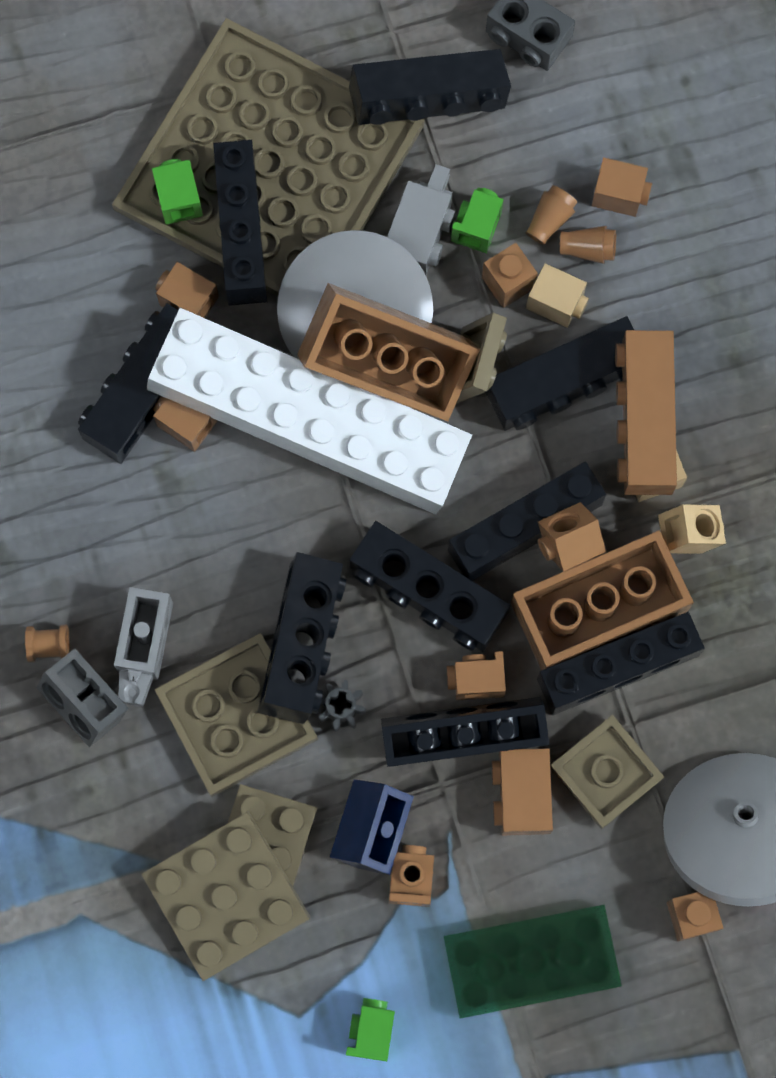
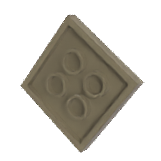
(219, 719)
(226, 896)

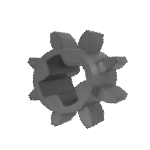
(348, 714)

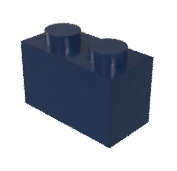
(371, 826)

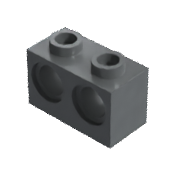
(536, 20)
(82, 697)

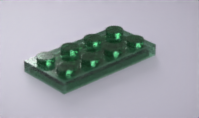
(532, 961)

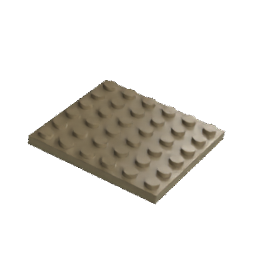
(310, 154)

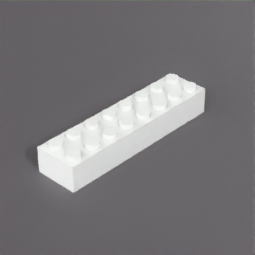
(308, 411)

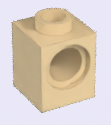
(692, 528)

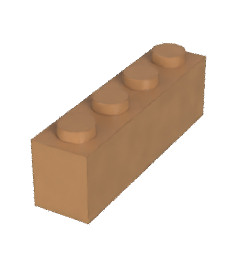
(648, 413)

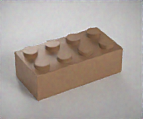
(387, 352)
(601, 601)

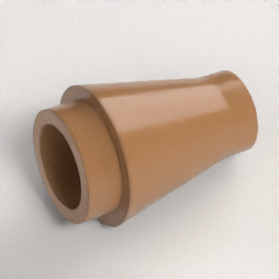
(551, 213)
(590, 244)

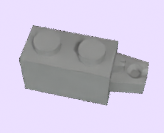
(423, 217)
(142, 643)

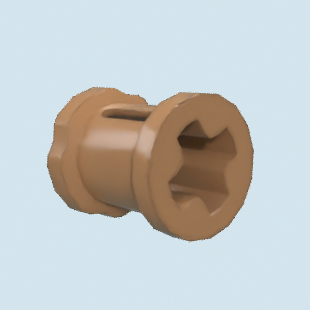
(46, 642)

